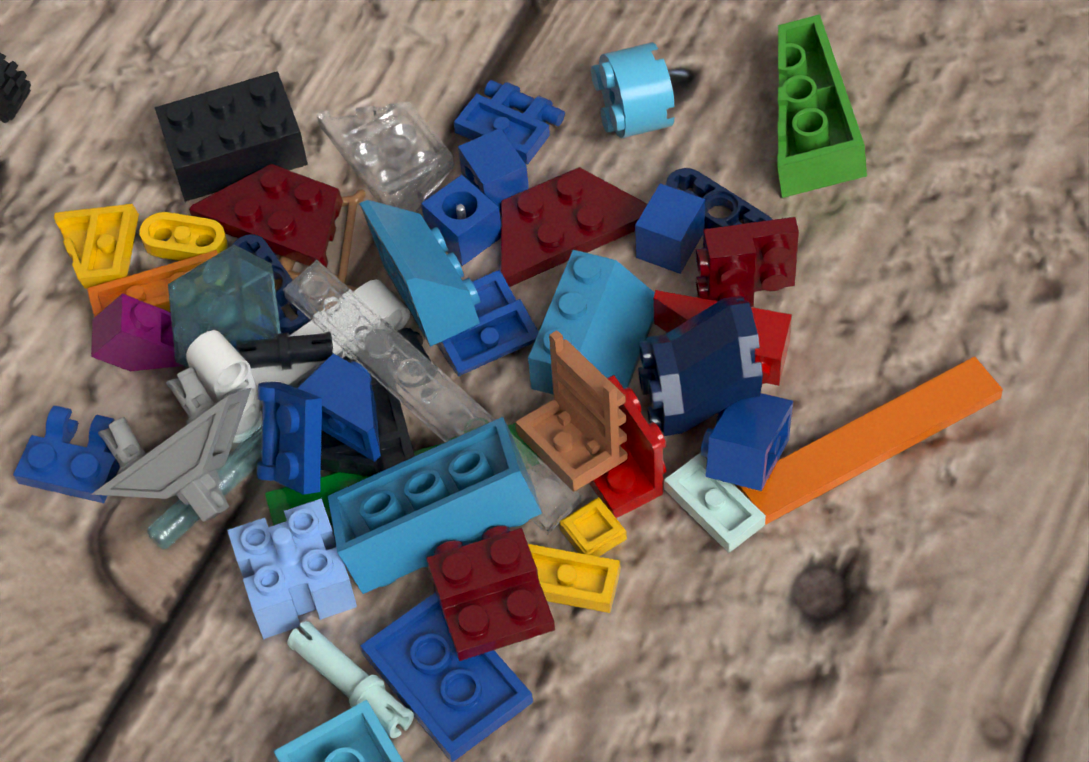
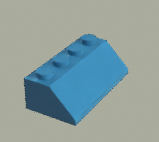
(440, 496)

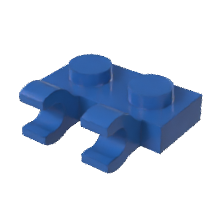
(65, 467)

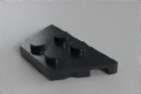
(393, 439)

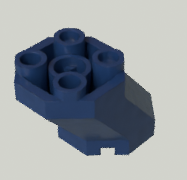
(701, 366)

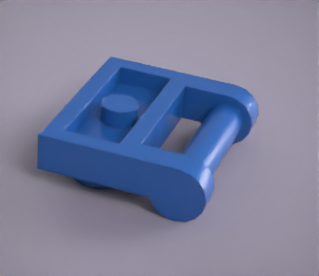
(290, 437)

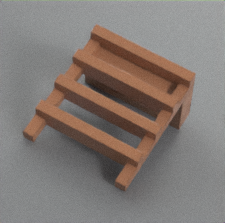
(580, 427)

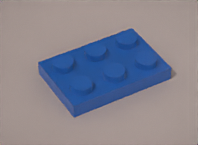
(449, 697)

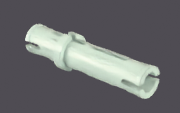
(350, 678)

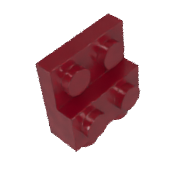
(747, 259)
(489, 592)

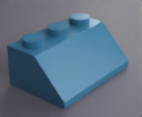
(422, 271)
(600, 313)

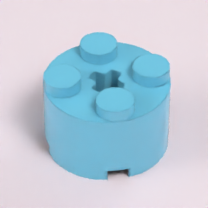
(633, 91)

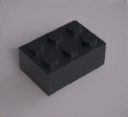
(230, 134)

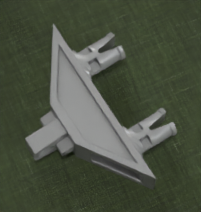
(185, 461)

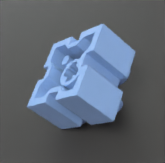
(292, 568)

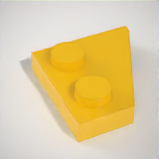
(99, 241)

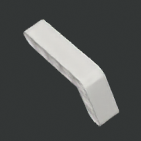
(227, 372)

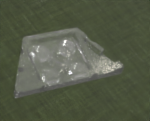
(391, 152)

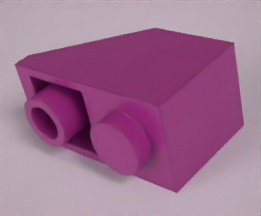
(133, 335)

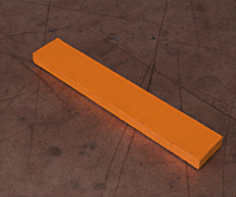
(874, 438)

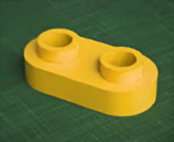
(186, 234)

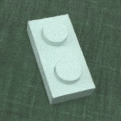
(714, 504)

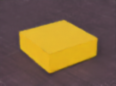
(593, 529)

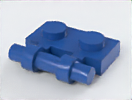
(524, 130)

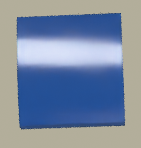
(502, 328)

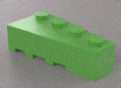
(815, 117)

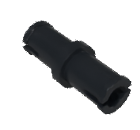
(286, 350)

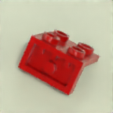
(641, 475)

